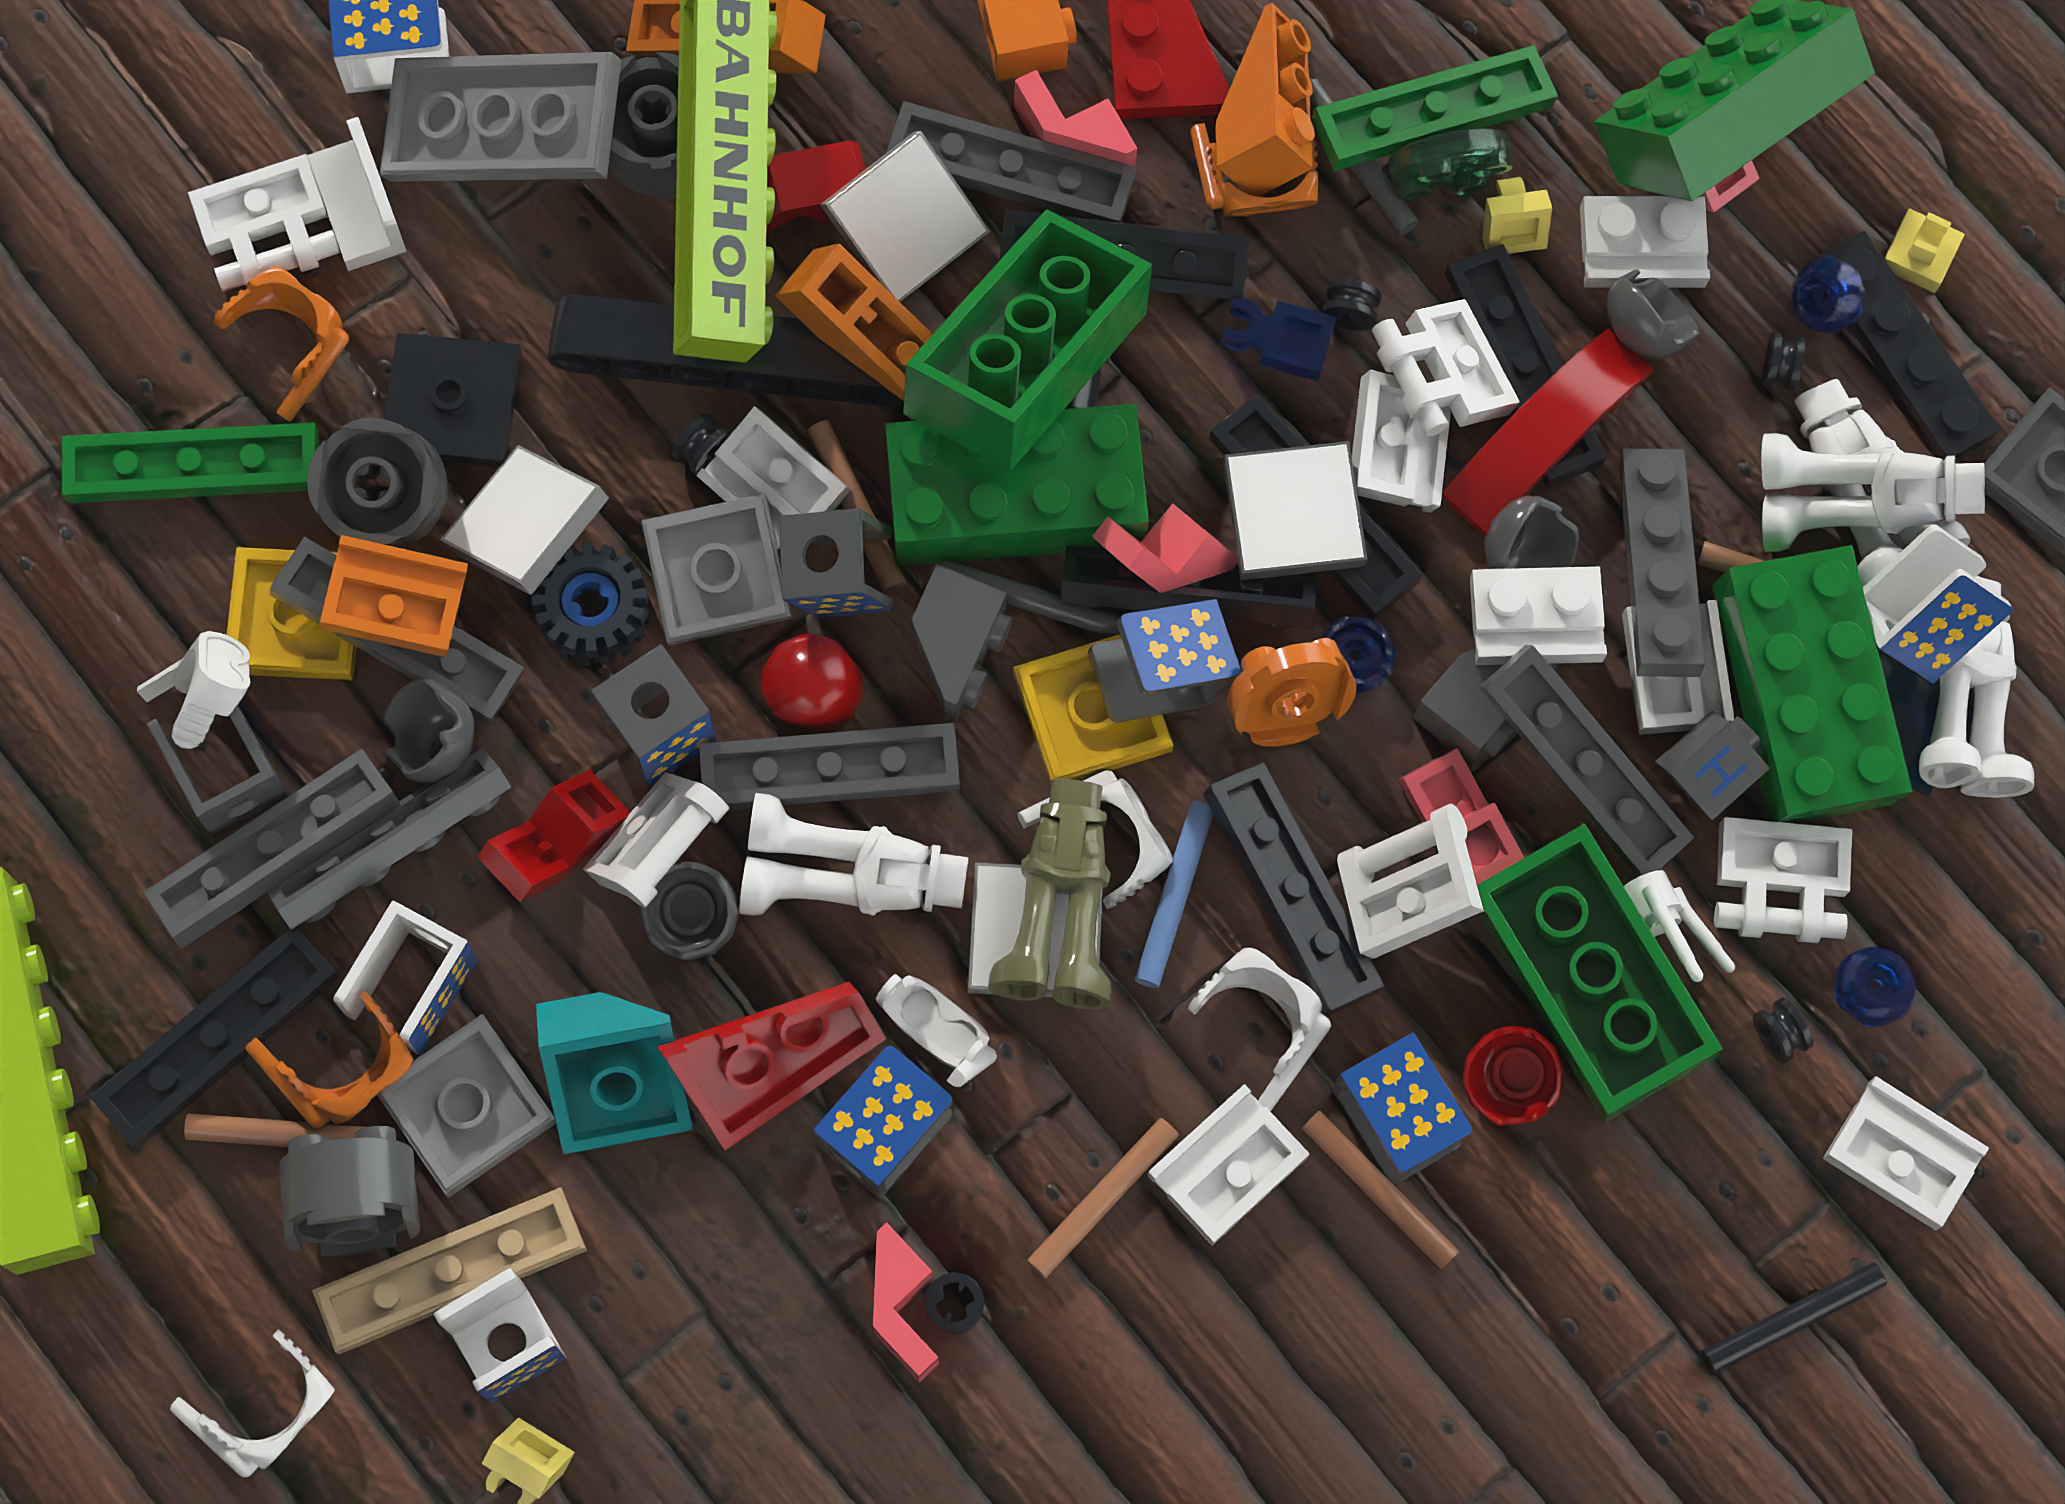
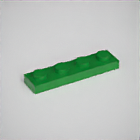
(1432, 105)
(187, 462)

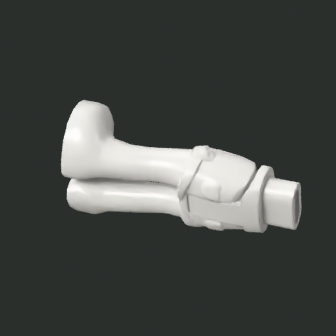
(1841, 427)
(1904, 486)
(1983, 764)
(886, 874)

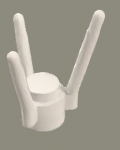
(1662, 911)

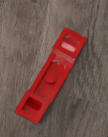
(1546, 429)

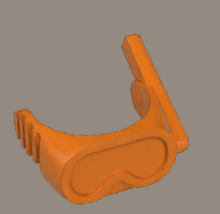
(1234, 201)
(281, 291)
(342, 1103)

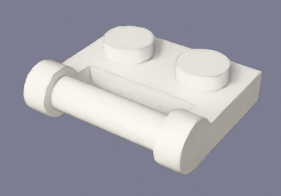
(654, 837)
(1415, 898)

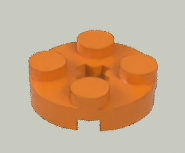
(1312, 677)

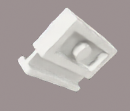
(1646, 233)
(1392, 452)
(769, 461)
(1538, 607)
(1682, 702)
(1905, 1153)
(1228, 1164)

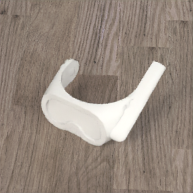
(212, 676)
(1154, 851)
(1301, 1004)
(938, 1026)
(247, 1455)

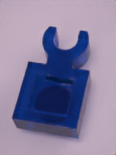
(1291, 339)

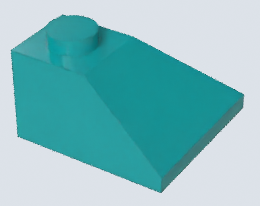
(608, 1073)

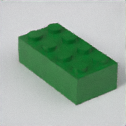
(1734, 97)
(1027, 339)
(1055, 497)
(1812, 685)
(1595, 973)

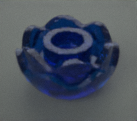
(1844, 291)
(1372, 643)
(1863, 1002)

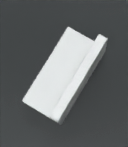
(356, 201)

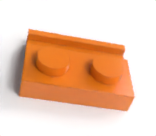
(393, 596)

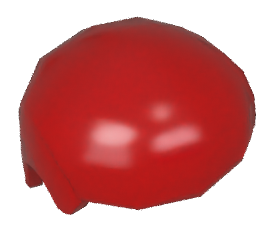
(812, 683)
(1513, 1075)

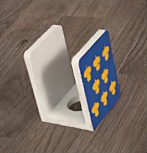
(375, 32)
(1931, 606)
(380, 952)
(479, 1313)

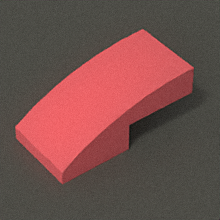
(1450, 782)

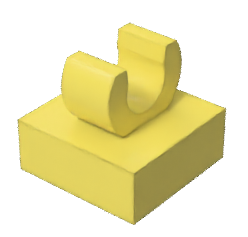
(1517, 218)
(1923, 249)
(527, 1460)

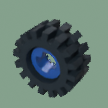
(598, 636)

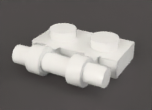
(258, 207)
(1459, 360)
(1784, 859)

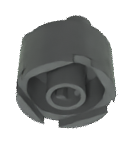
(646, 126)
(356, 454)
(348, 1192)

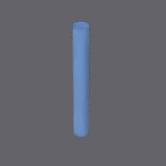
(1174, 895)

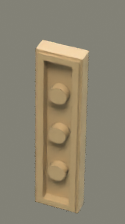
(446, 1268)

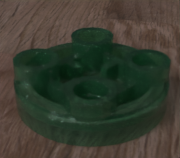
(1450, 159)

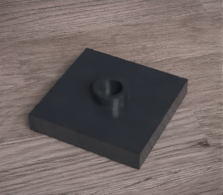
(456, 395)

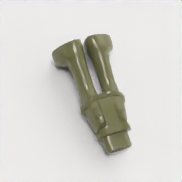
(1067, 860)

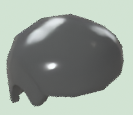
(1649, 317)
(1530, 535)
(430, 730)
(691, 912)

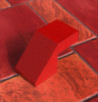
(810, 177)
(557, 837)

